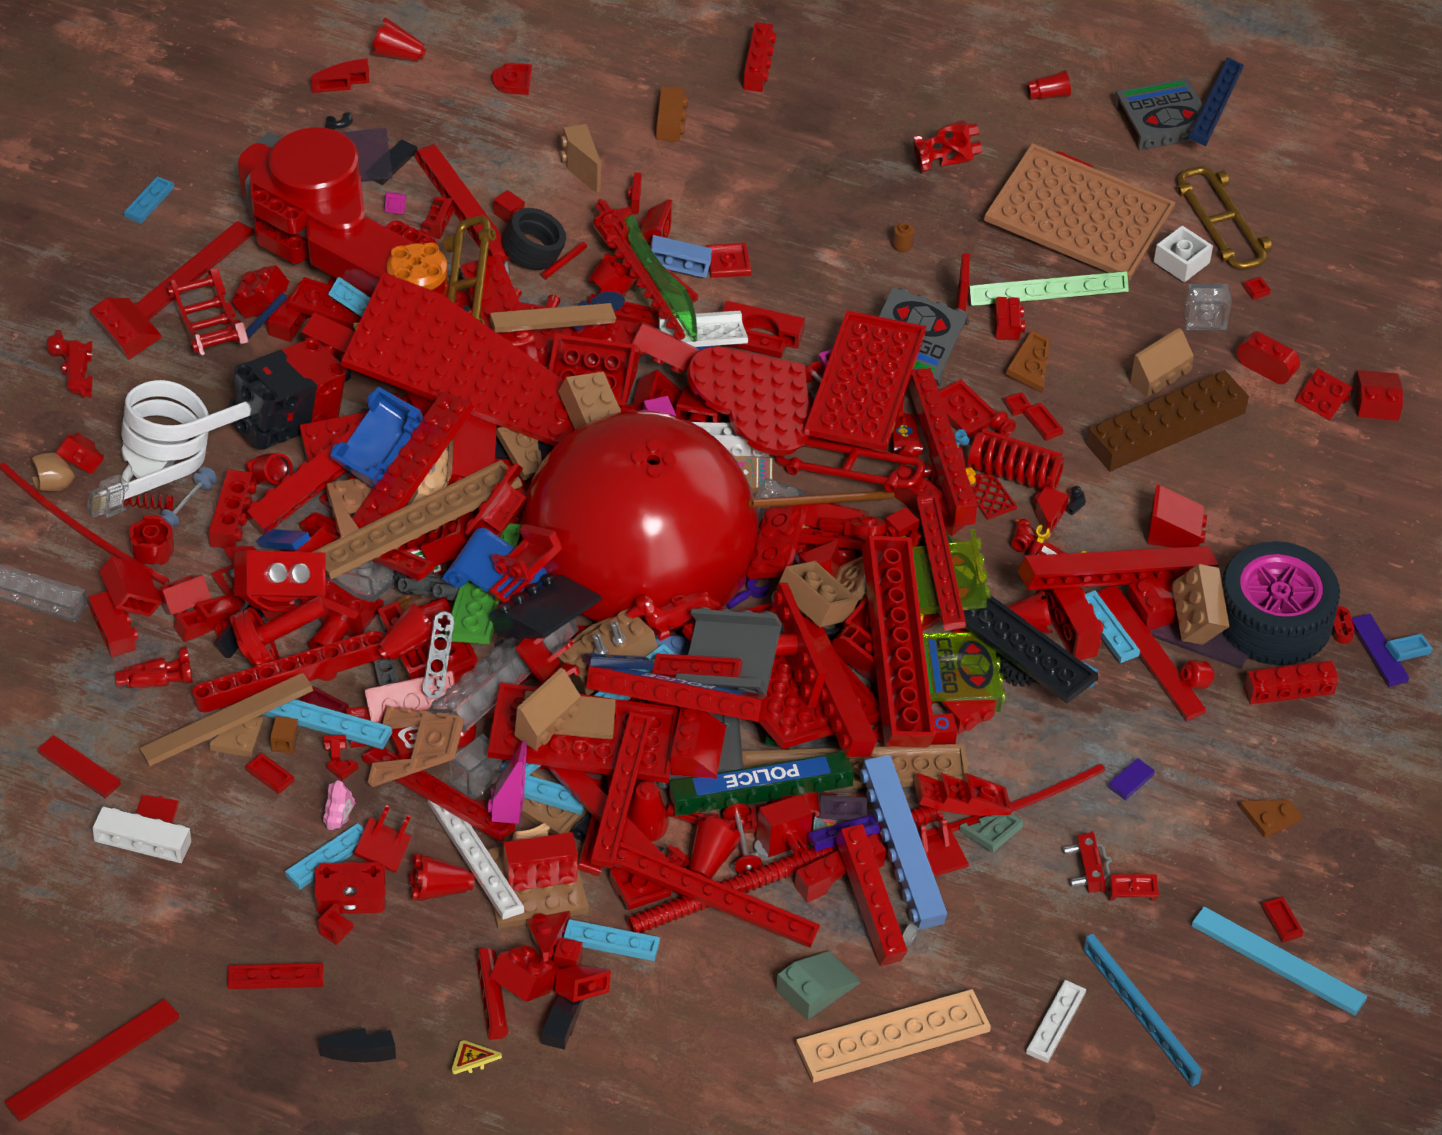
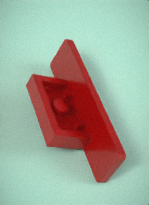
(502, 504)

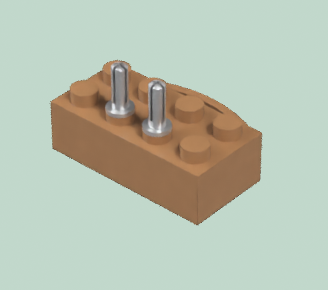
(611, 636)

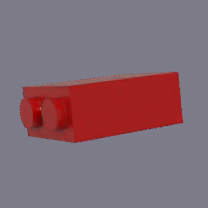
(130, 586)

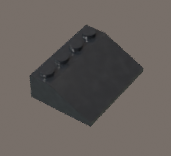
(542, 608)

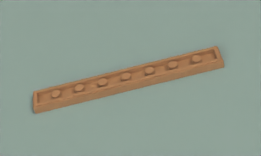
(226, 719)

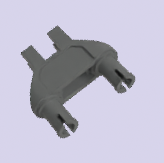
(430, 585)

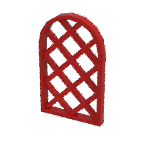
(1012, 506)

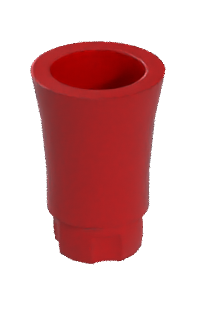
(1050, 86)

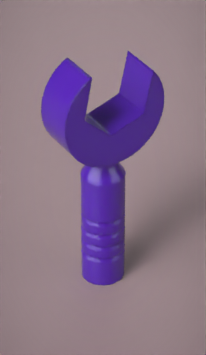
(756, 592)

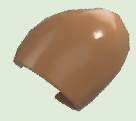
(53, 472)

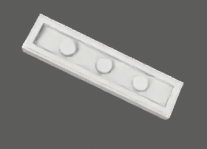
(1056, 1021)

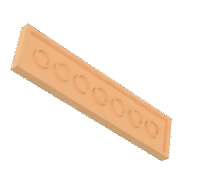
(892, 1035)

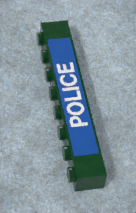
(761, 783)

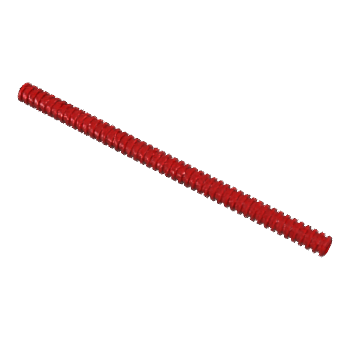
(750, 880)

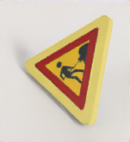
(471, 1056)

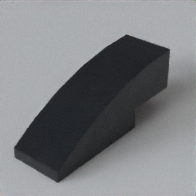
(561, 1022)
(358, 1046)

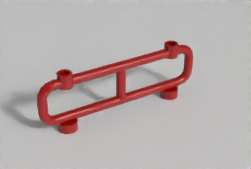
(906, 456)

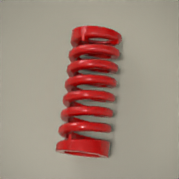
(975, 462)

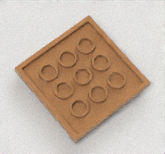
(542, 900)

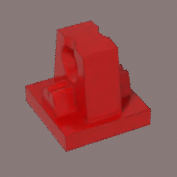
(335, 744)
(750, 821)
(677, 857)

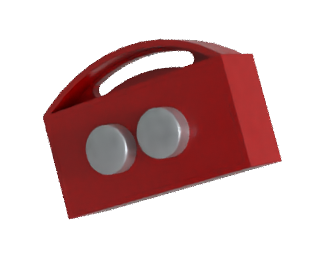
(279, 577)

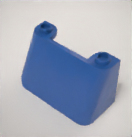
(378, 437)
(476, 564)

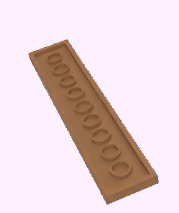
(413, 520)
(907, 760)

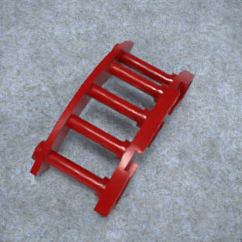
(235, 328)

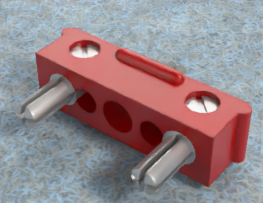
(1091, 863)

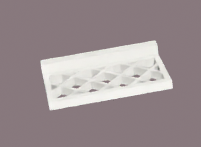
(716, 324)

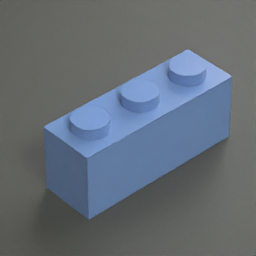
(682, 256)

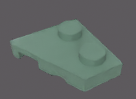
(993, 830)

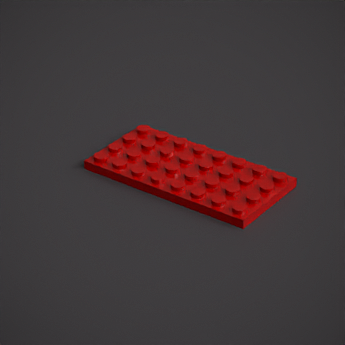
(865, 380)
(587, 753)

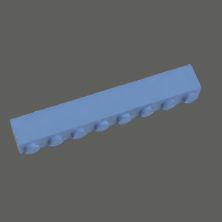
(903, 842)

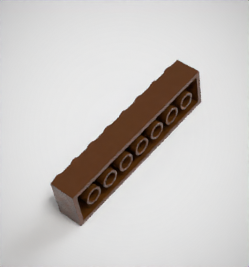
(1167, 420)

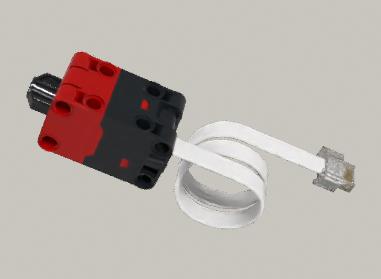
(268, 407)

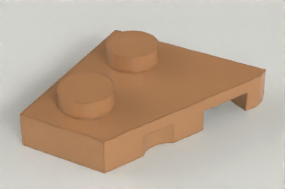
(240, 739)

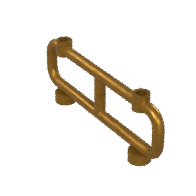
(1219, 181)
(454, 244)

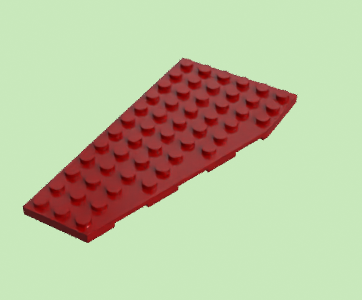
(435, 346)

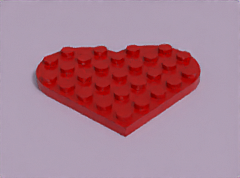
(759, 394)

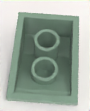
(815, 983)

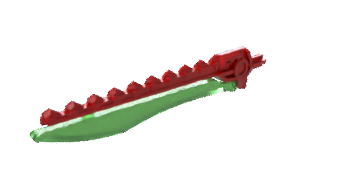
(613, 230)

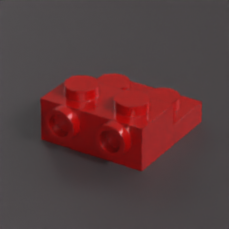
(636, 890)

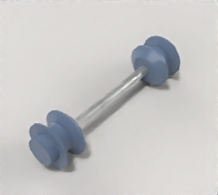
(203, 480)

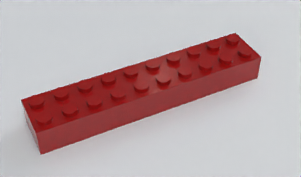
(898, 642)

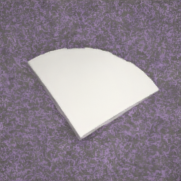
(144, 466)

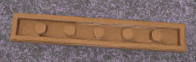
(552, 317)

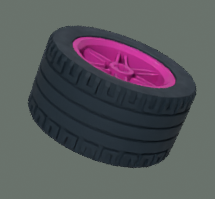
(1279, 602)

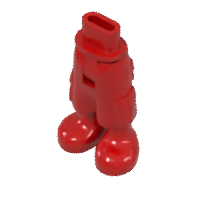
(156, 672)

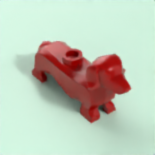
(76, 363)
(671, 615)

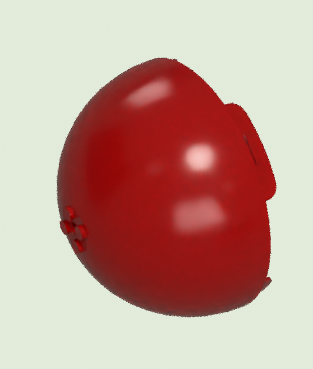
(641, 524)

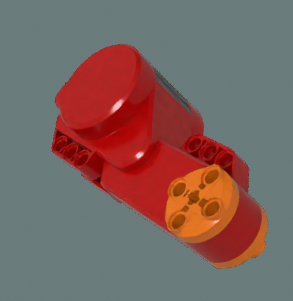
(312, 206)

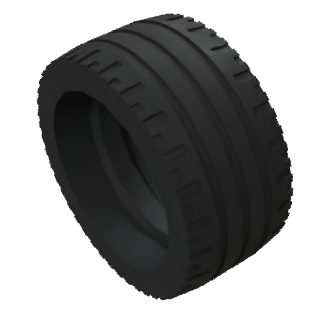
(526, 251)

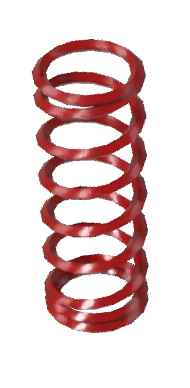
(169, 502)

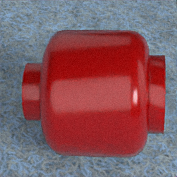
(1197, 674)

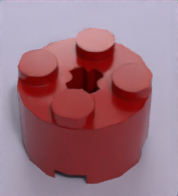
(612, 276)
(152, 540)

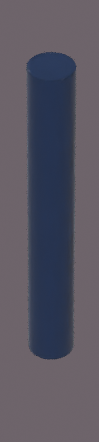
(266, 314)

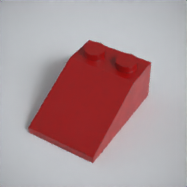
(1379, 395)
(1153, 602)

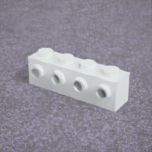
(727, 436)
(142, 834)

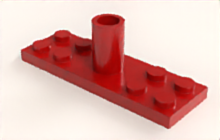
(798, 646)

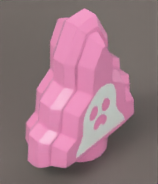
(338, 805)

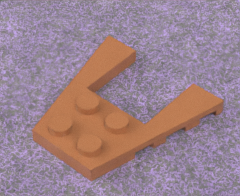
(345, 499)
(434, 743)

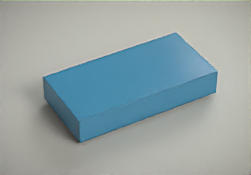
(1409, 647)

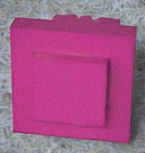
(395, 202)

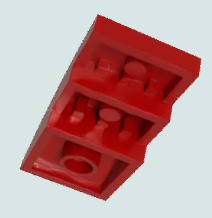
(964, 796)

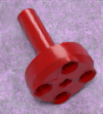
(258, 638)

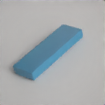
(149, 199)

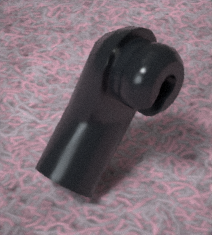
(1078, 500)

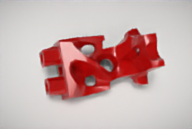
(958, 143)

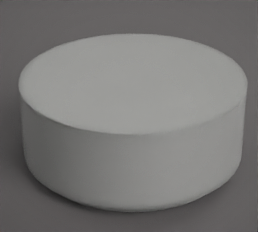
(910, 934)

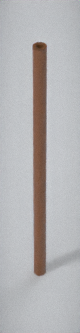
(816, 499)

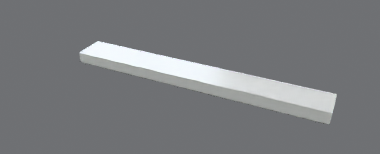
(480, 863)

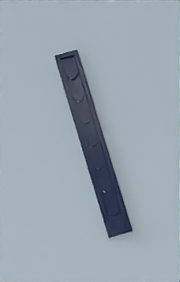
(1216, 101)

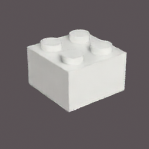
(1183, 253)

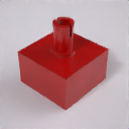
(784, 826)

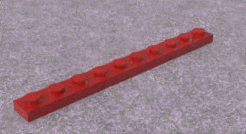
(757, 341)
(716, 895)

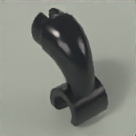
(346, 121)

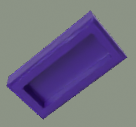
(1131, 779)

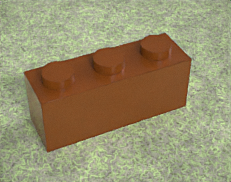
(671, 114)

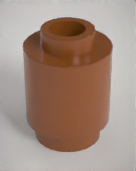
(903, 237)

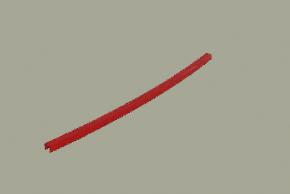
(73, 523)
(1027, 800)

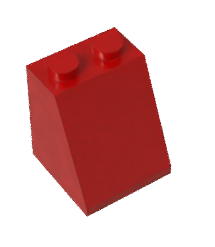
(693, 408)
(1175, 520)

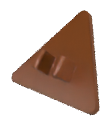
(407, 600)

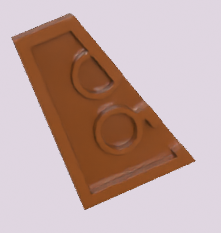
(1031, 361)

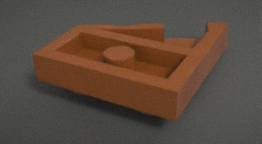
(1271, 815)

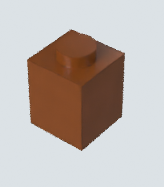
(284, 735)

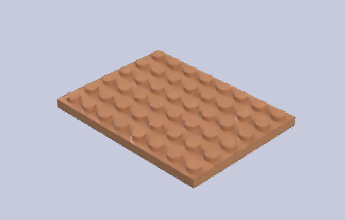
(1080, 211)

